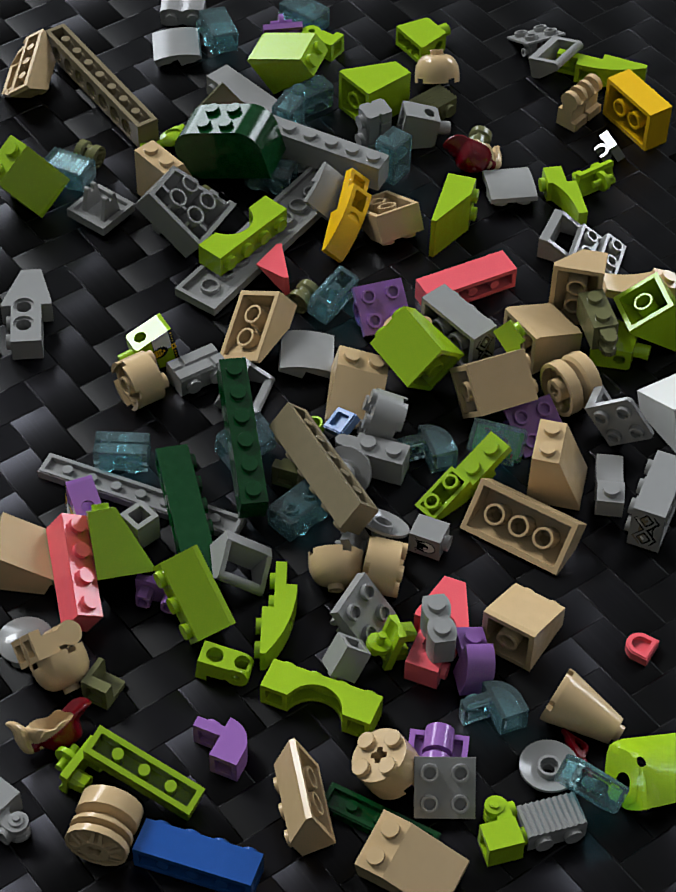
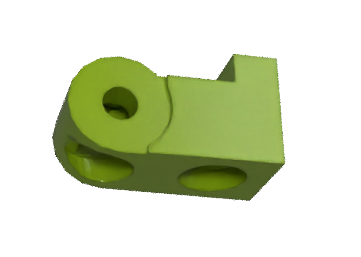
(333, 42)
(224, 664)

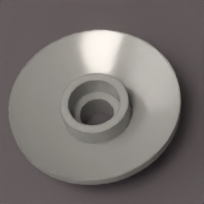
(387, 525)
(543, 756)

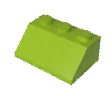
(193, 595)

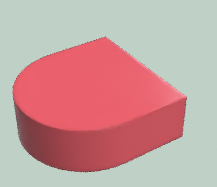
(641, 647)

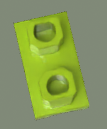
(595, 178)
(391, 641)
(72, 768)

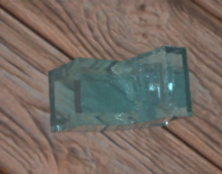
(434, 445)
(499, 702)

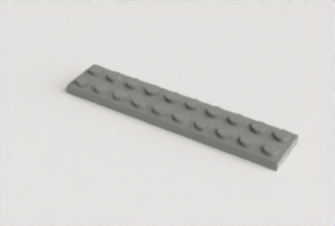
(214, 292)

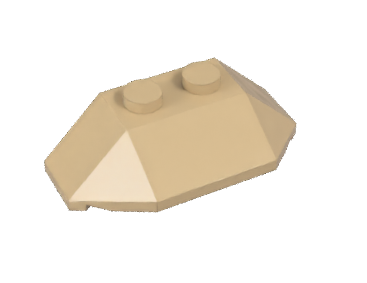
(31, 68)

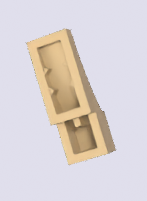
(617, 283)

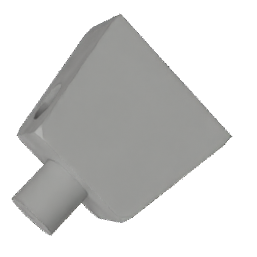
(422, 123)

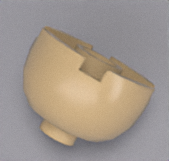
(437, 68)
(335, 567)
(62, 669)

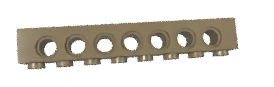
(102, 86)

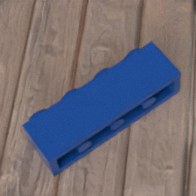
(197, 858)

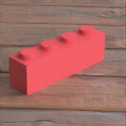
(473, 278)
(74, 570)

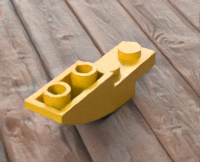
(348, 217)

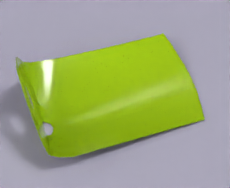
(656, 781)

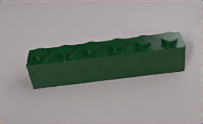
(242, 438)
(183, 500)

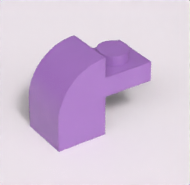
(475, 660)
(227, 743)

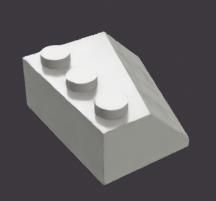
(183, 209)

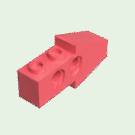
(417, 664)

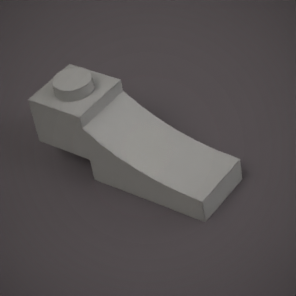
(609, 485)

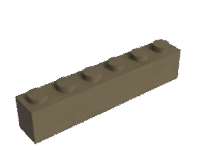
(323, 469)

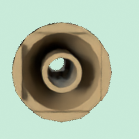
(582, 710)

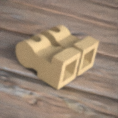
(580, 103)
(34, 647)

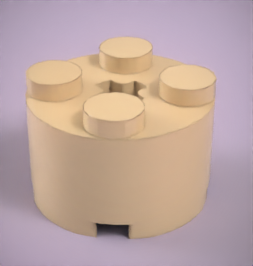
(139, 379)
(385, 564)
(384, 763)

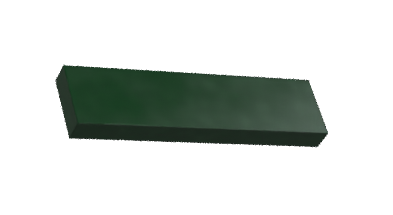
(360, 811)

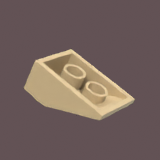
(392, 218)
(257, 324)
(352, 378)
(408, 859)

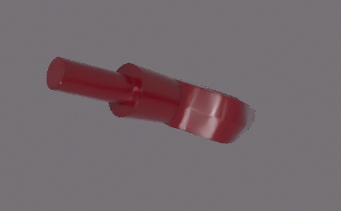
(576, 744)

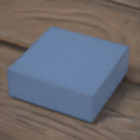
(341, 422)

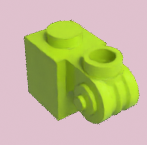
(500, 835)

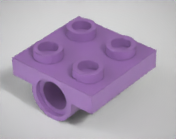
(377, 303)
(438, 741)

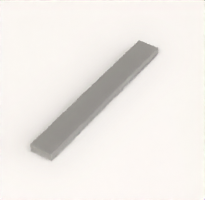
(128, 491)

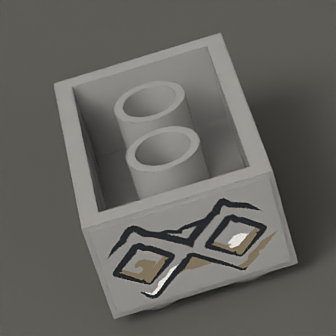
(460, 323)
(654, 504)

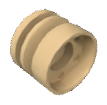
(104, 825)

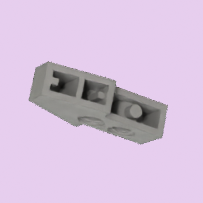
(24, 313)

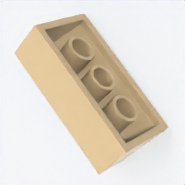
(522, 525)

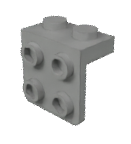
(617, 419)

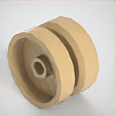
(570, 382)

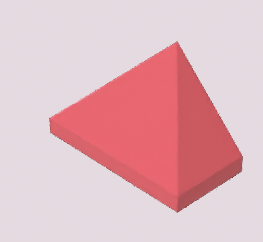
(275, 268)

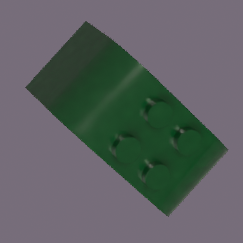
(230, 142)

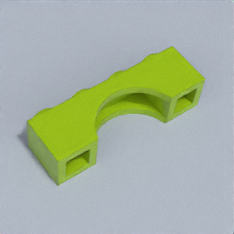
(225, 251)
(290, 685)

